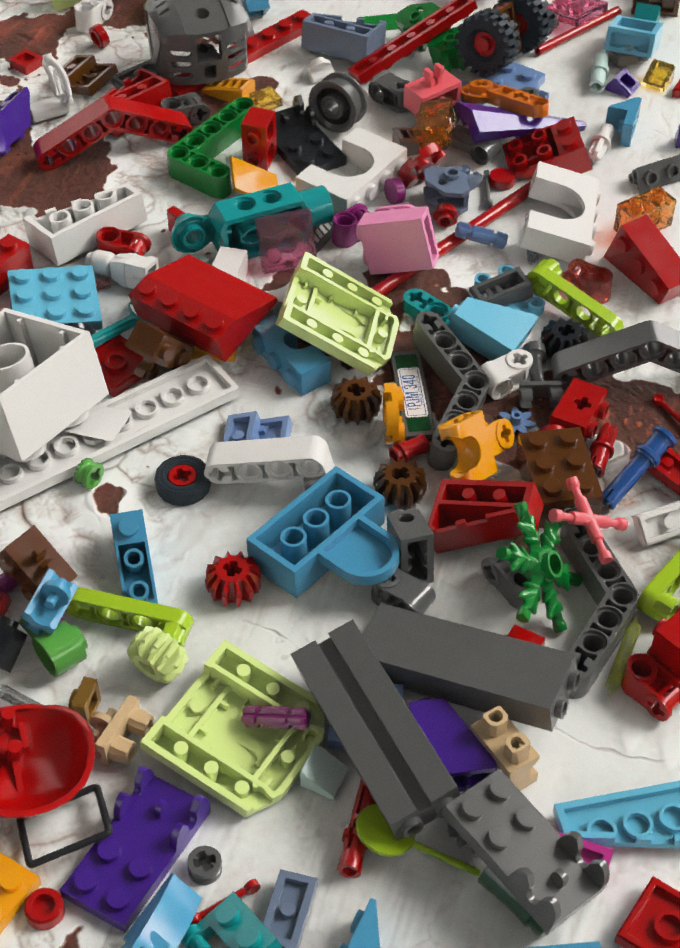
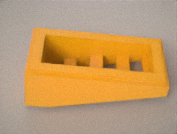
(229, 88)

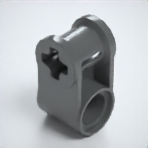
(389, 92)
(186, 105)
(504, 580)
(404, 592)

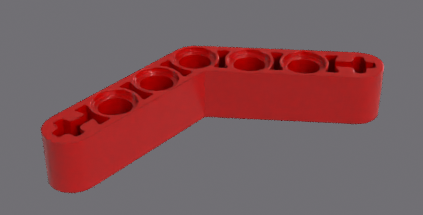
(148, 121)

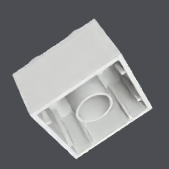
(45, 382)

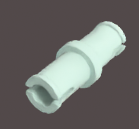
(599, 72)

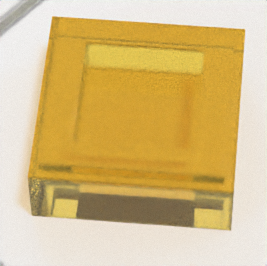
(266, 98)

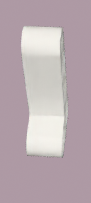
(269, 460)

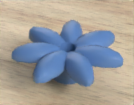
(518, 420)

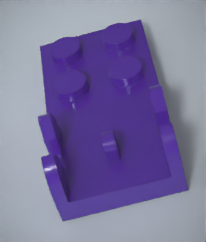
(145, 843)

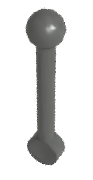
(487, 203)

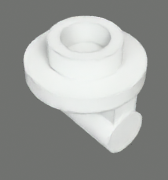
(319, 69)

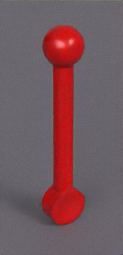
(658, 400)
(249, 888)

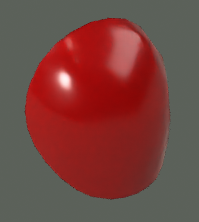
(42, 758)

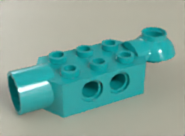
(233, 219)

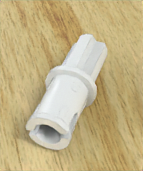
(601, 142)

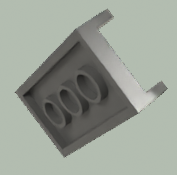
(526, 850)

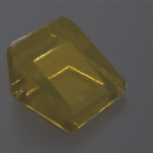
(659, 75)

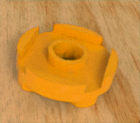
(393, 403)

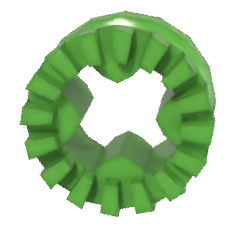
(89, 473)

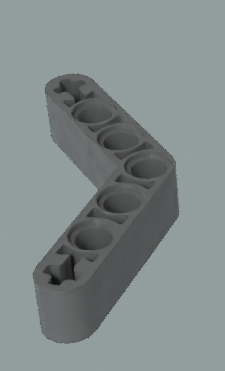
(618, 352)
(459, 374)
(615, 603)

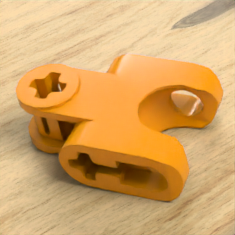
(476, 443)

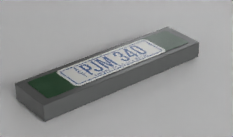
(417, 413)

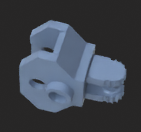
(450, 185)

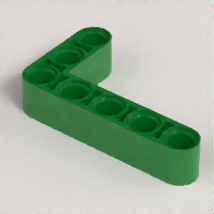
(193, 156)

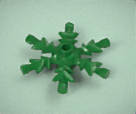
(540, 567)

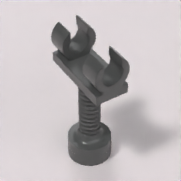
(538, 387)

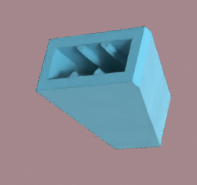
(490, 327)

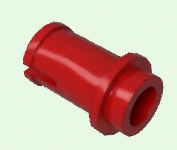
(409, 448)

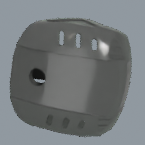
(178, 25)

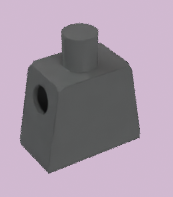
(415, 536)

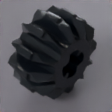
(563, 335)

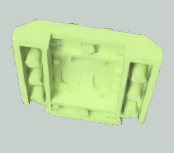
(339, 315)
(217, 751)

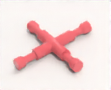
(590, 521)

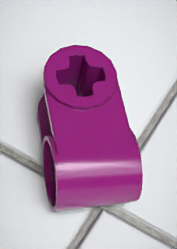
(345, 226)

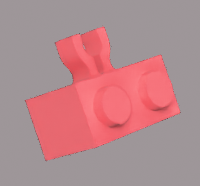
(432, 86)

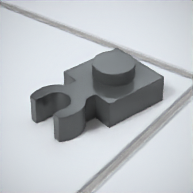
(622, 60)

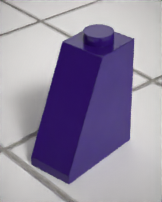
(453, 742)

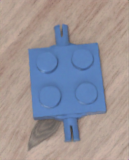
(518, 77)

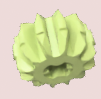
(157, 655)

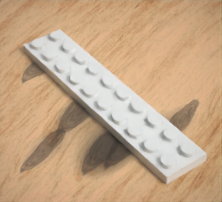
(154, 408)

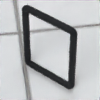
(75, 846)

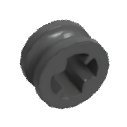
(197, 872)

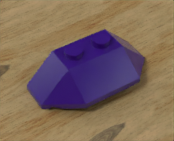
(14, 118)

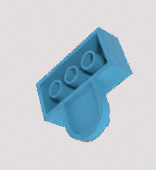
(324, 530)

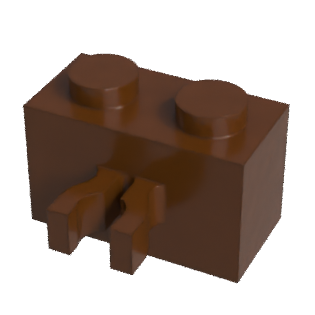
(158, 349)
(29, 560)

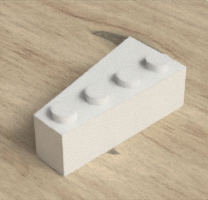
(73, 230)

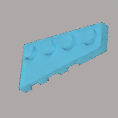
(626, 818)

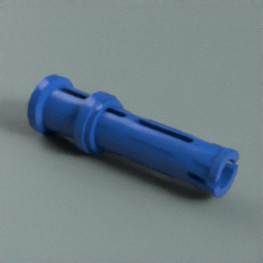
(646, 456)

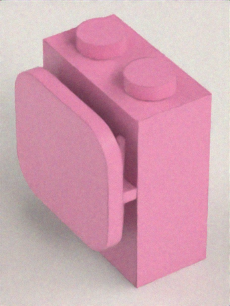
(397, 239)

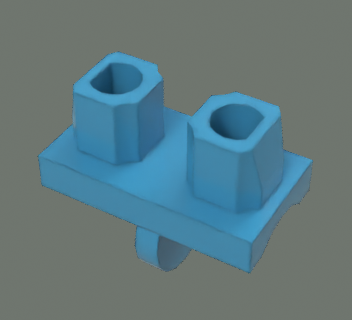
(48, 603)

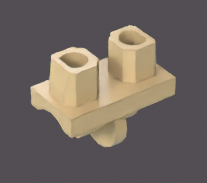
(114, 729)

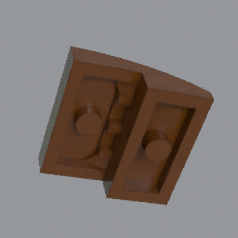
(87, 75)

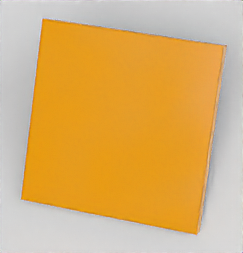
(250, 178)

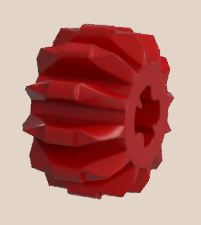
(233, 579)

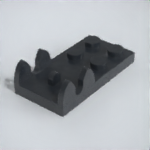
(303, 142)

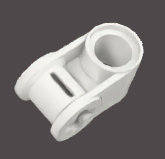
(91, 13)
(507, 372)

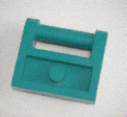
(233, 925)

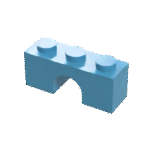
(301, 368)

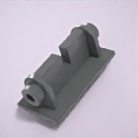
(656, 174)

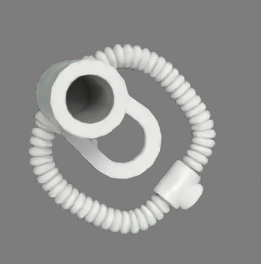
(61, 87)

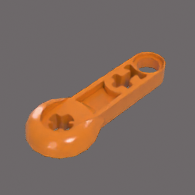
(506, 97)

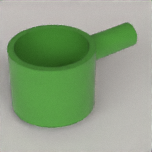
(60, 649)

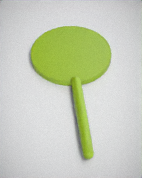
(379, 839)

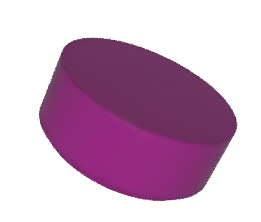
(394, 190)

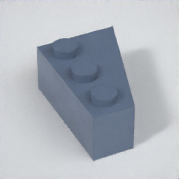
(341, 38)

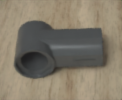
(480, 151)

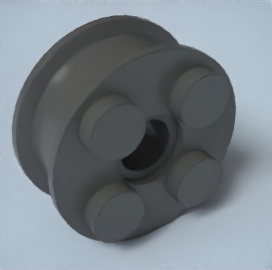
(338, 102)

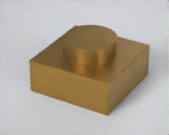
(85, 698)

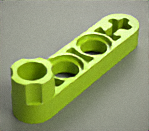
(549, 274)
(657, 596)
(129, 613)

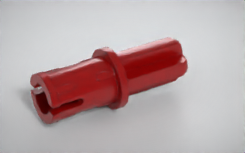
(602, 448)

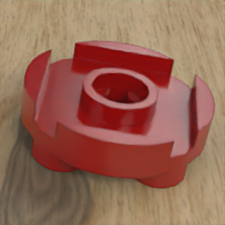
(414, 169)

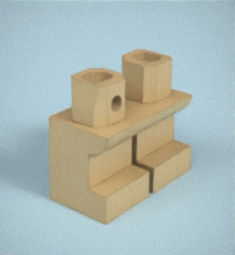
(507, 746)

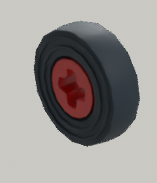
(173, 489)

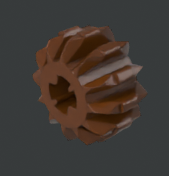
(356, 400)
(400, 483)

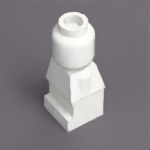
(123, 268)

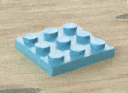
(57, 294)

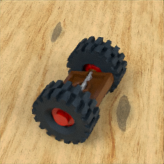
(497, 35)

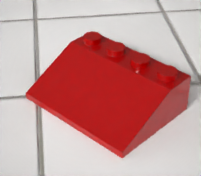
(201, 305)

